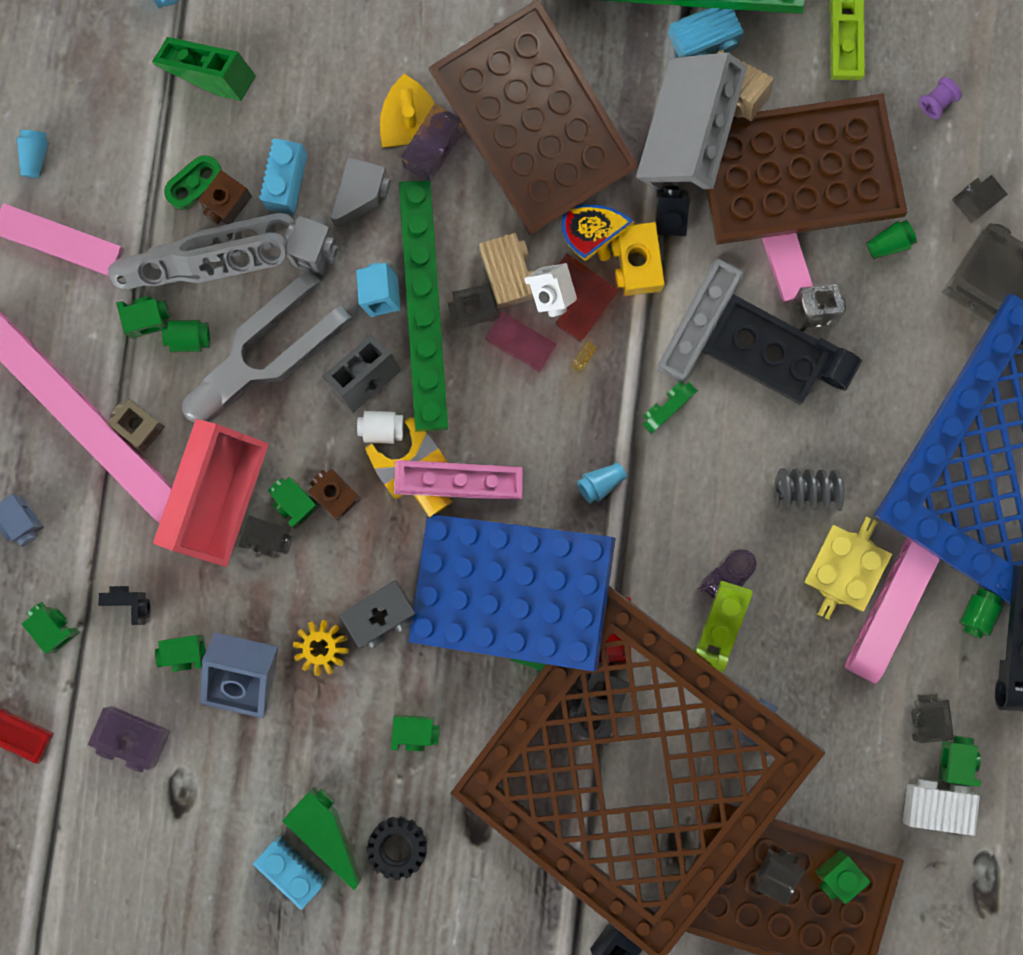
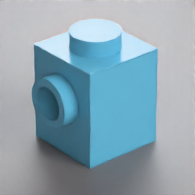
(378, 289)

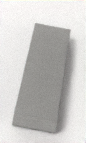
(699, 320)

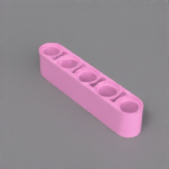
(891, 612)

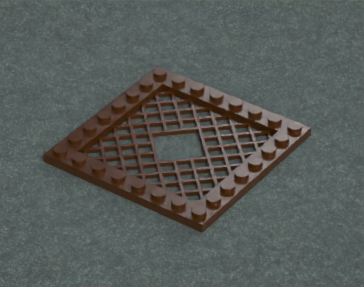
(649, 930)

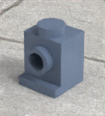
(18, 520)

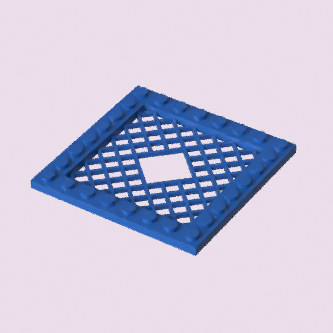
(946, 431)

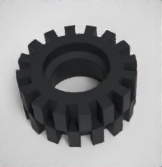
(397, 868)

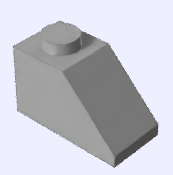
(359, 191)

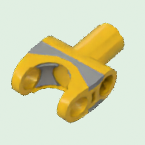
(422, 449)

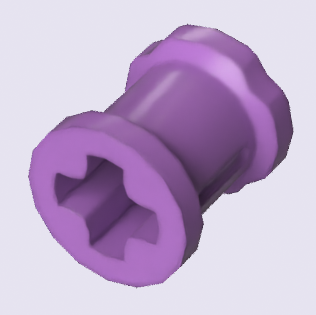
(940, 98)

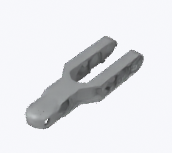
(186, 257)
(235, 378)

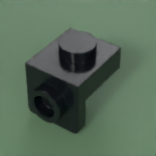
(672, 211)
(122, 597)

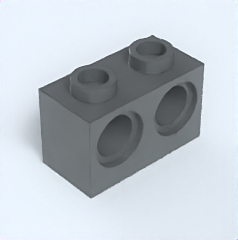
(598, 706)

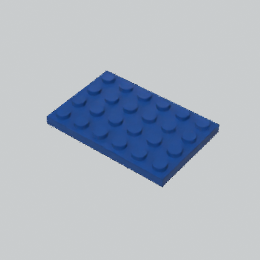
(513, 591)

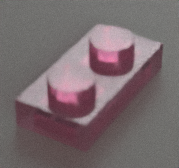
(520, 341)

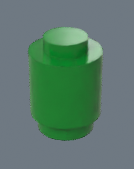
(186, 336)
(981, 613)

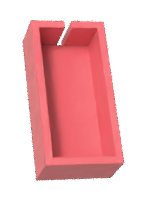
(211, 493)

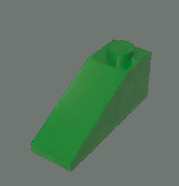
(206, 66)
(321, 830)

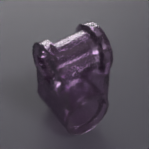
(726, 573)

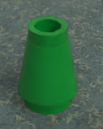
(892, 240)

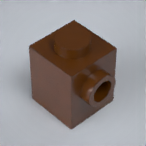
(224, 199)
(333, 493)

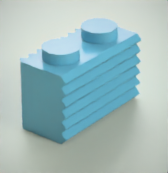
(706, 32)
(283, 176)
(290, 872)

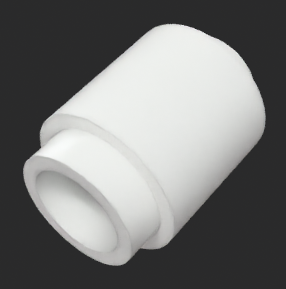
(380, 427)

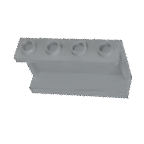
(692, 120)

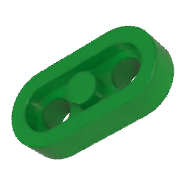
(191, 180)
(678, 397)

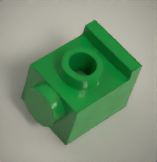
(143, 317)
(292, 501)
(48, 628)
(181, 652)
(414, 732)
(960, 761)

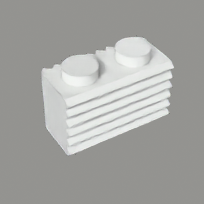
(941, 809)

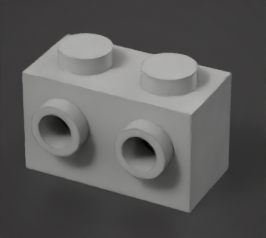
(311, 245)

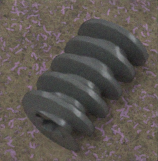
(809, 488)

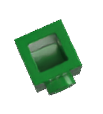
(841, 878)

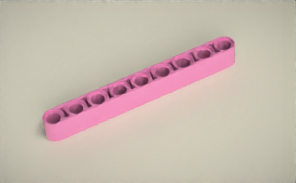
(82, 420)

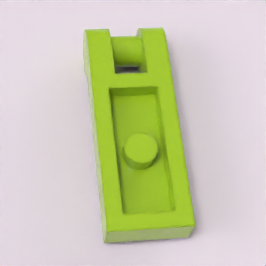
(847, 40)
(723, 623)

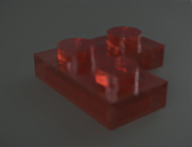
(593, 298)

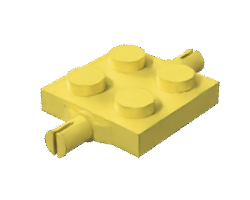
(847, 568)

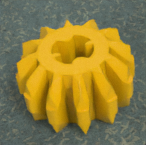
(320, 636)

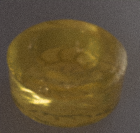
(583, 356)

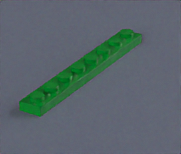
(423, 306)

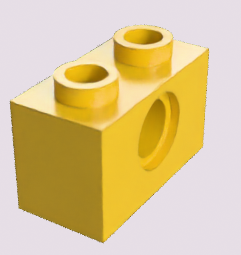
(646, 278)

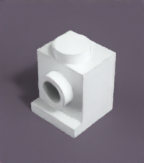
(552, 289)

